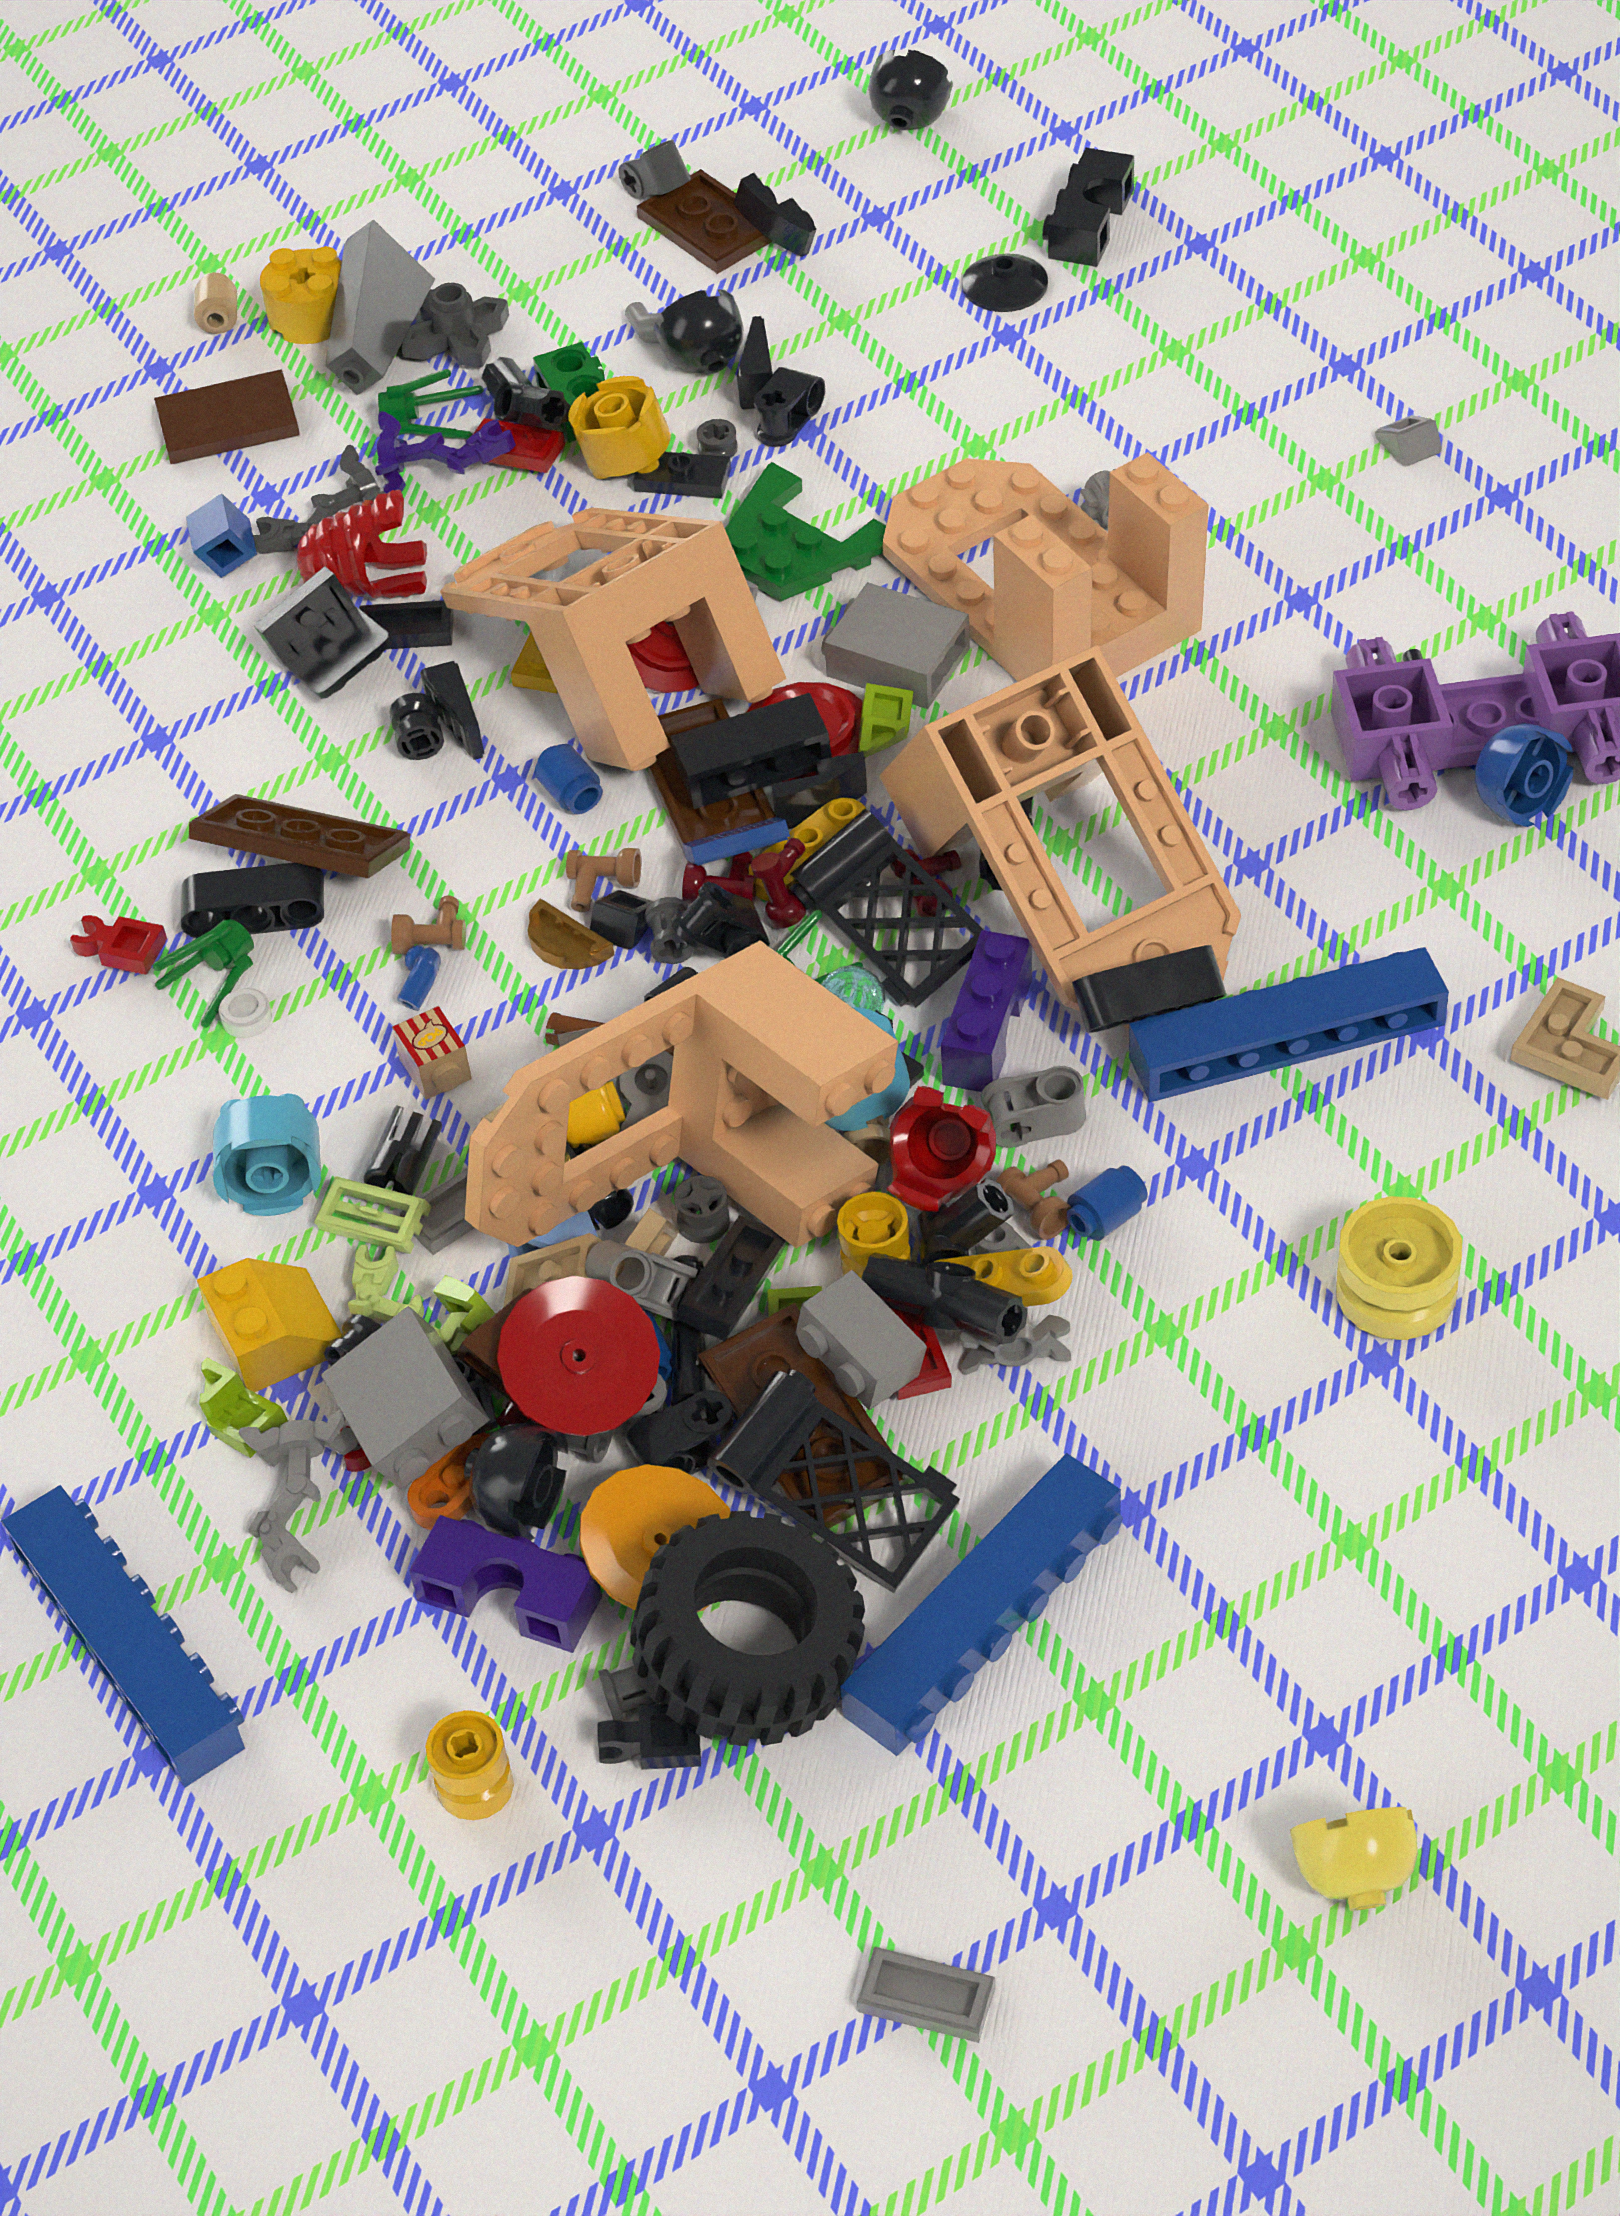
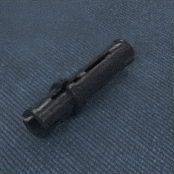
(686, 1345)

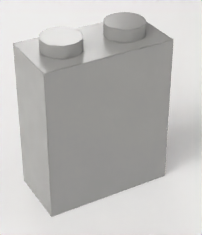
(896, 643)
(404, 1398)

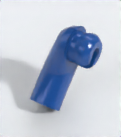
(423, 969)

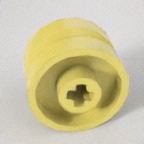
(1398, 1267)

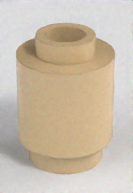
(215, 303)

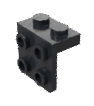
(322, 635)

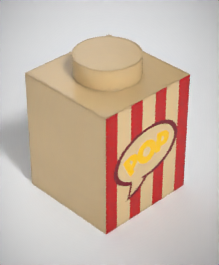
(432, 1052)

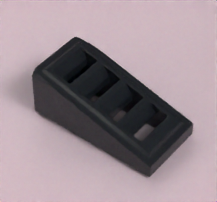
(755, 364)
(453, 705)

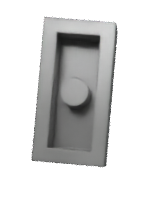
(860, 1340)

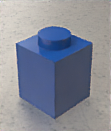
(221, 535)

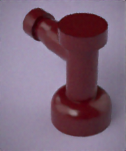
(934, 866)
(738, 880)
(783, 906)

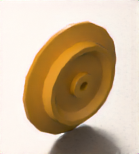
(634, 1517)

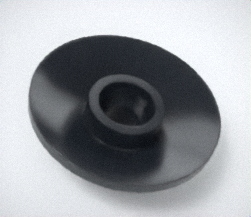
(1005, 282)

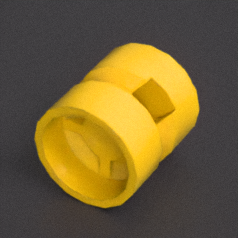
(871, 1225)
(469, 1765)

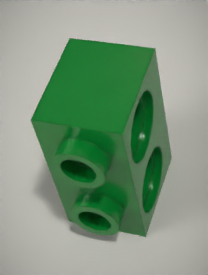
(571, 372)

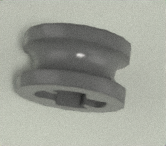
(717, 438)

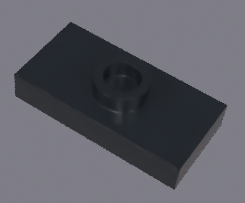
(686, 475)

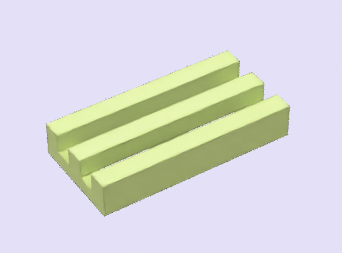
(407, 1226)

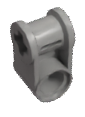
(1039, 1105)
(649, 1278)

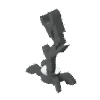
(285, 533)

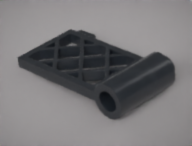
(844, 869)
(774, 1432)

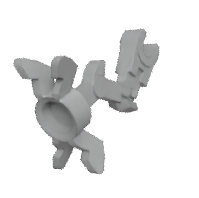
(1030, 1341)
(300, 1442)

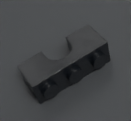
(1081, 218)

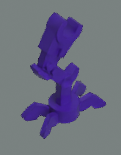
(394, 452)

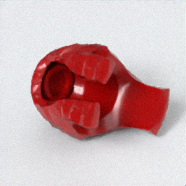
(353, 540)
(938, 1149)

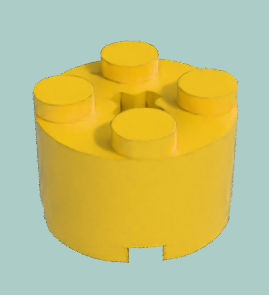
(301, 293)
(620, 427)

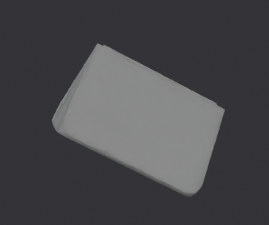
(1410, 439)

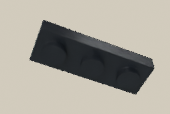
(731, 1278)

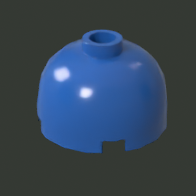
(1523, 772)

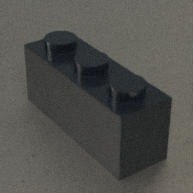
(751, 750)

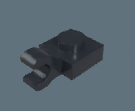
(655, 1737)

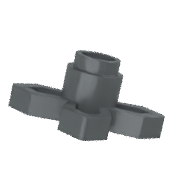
(455, 324)

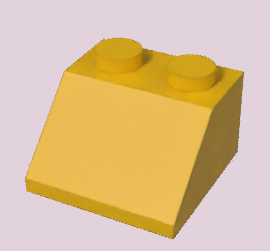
(268, 1319)

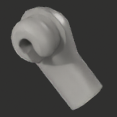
(643, 322)

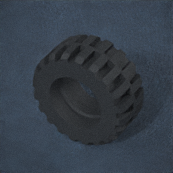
(734, 1690)

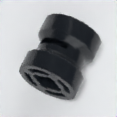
(416, 726)

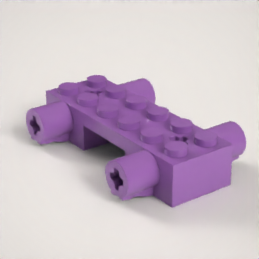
(1405, 724)

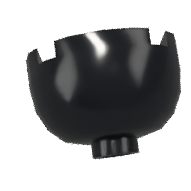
(909, 89)
(701, 331)
(517, 1478)

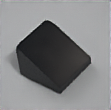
(620, 918)

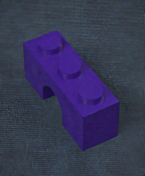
(990, 994)
(467, 1561)

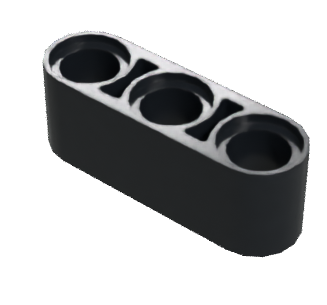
(256, 897)
(1148, 988)

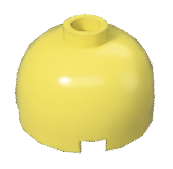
(1357, 1854)

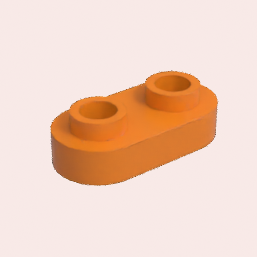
(444, 1484)

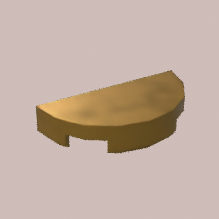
(563, 940)

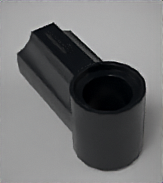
(963, 1223)

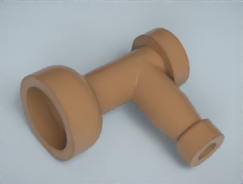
(585, 869)
(445, 931)
(1047, 1214)

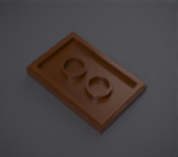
(703, 222)
(226, 416)

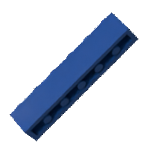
(1287, 1024)
(982, 1605)
(124, 1634)

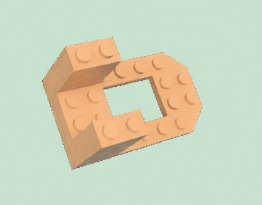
(1055, 568)
(582, 624)
(1055, 737)
(751, 1083)

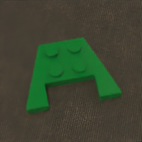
(785, 552)

